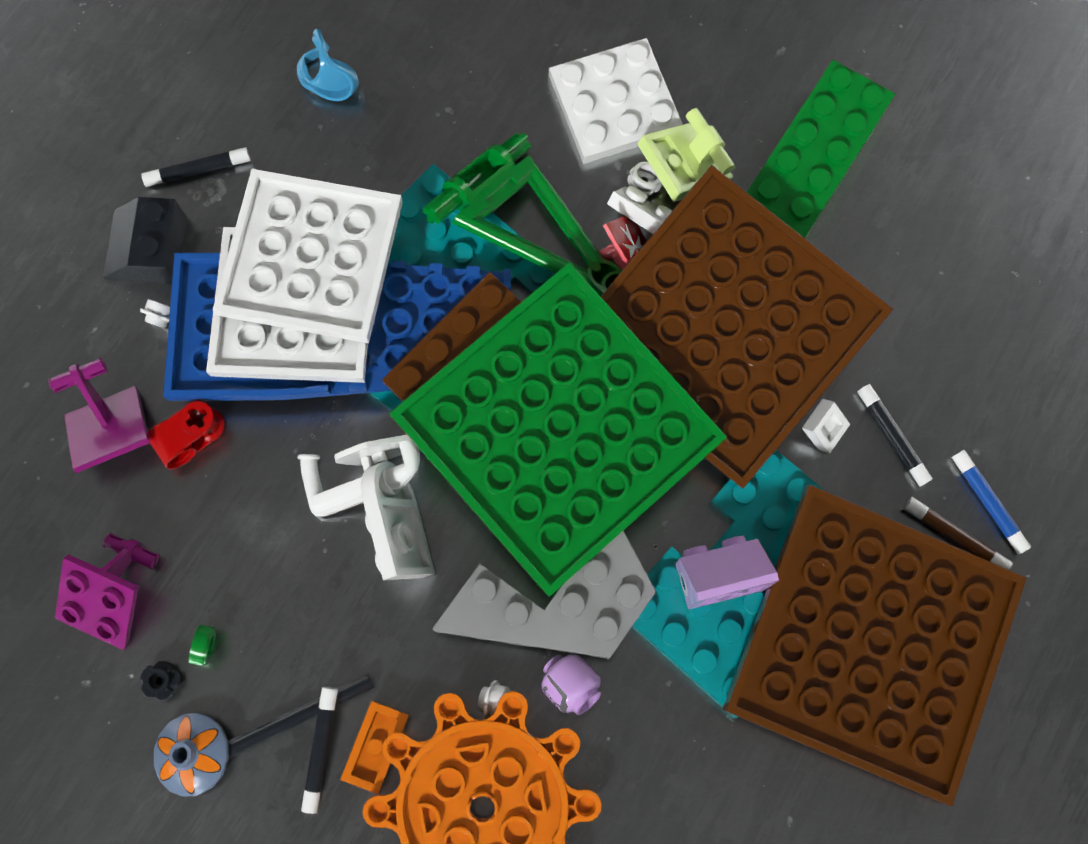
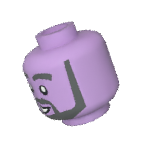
(571, 684)

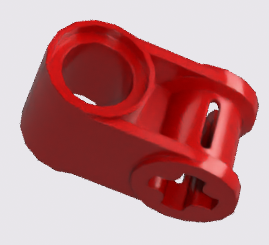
(183, 436)

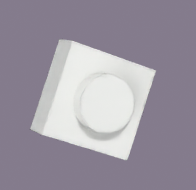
(826, 426)

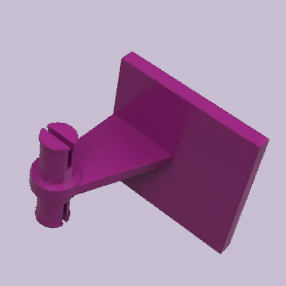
(105, 425)
(98, 598)

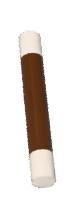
(955, 533)

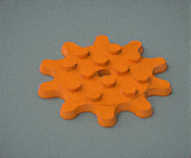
(476, 760)

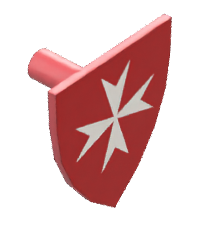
(626, 241)

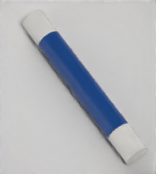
(991, 502)

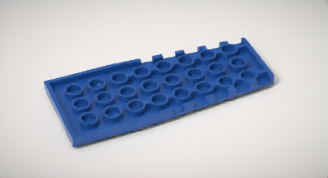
(408, 309)

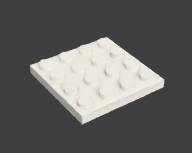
(308, 256)
(275, 352)

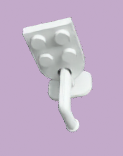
(387, 499)

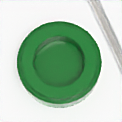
(202, 645)

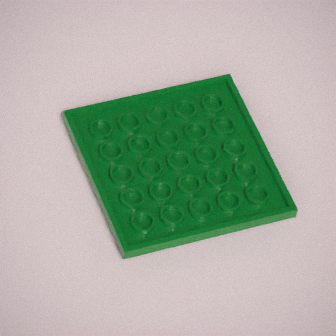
(558, 428)

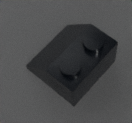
(144, 240)

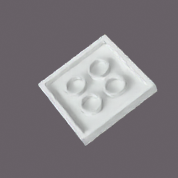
(613, 99)

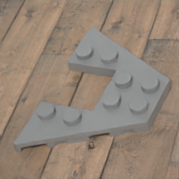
(584, 617)

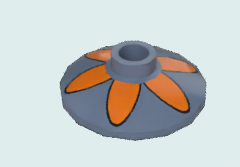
(206, 754)

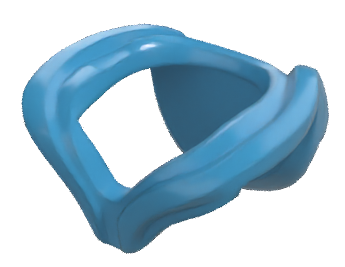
(334, 79)

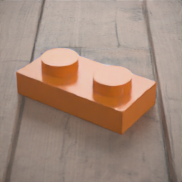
(366, 763)

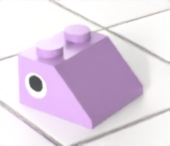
(725, 572)

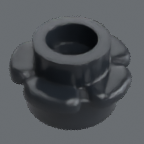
(170, 683)

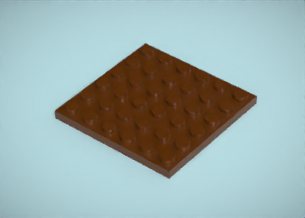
(743, 317)
(876, 645)

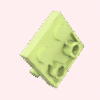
(685, 154)

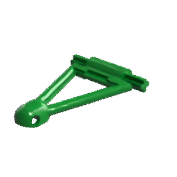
(489, 183)

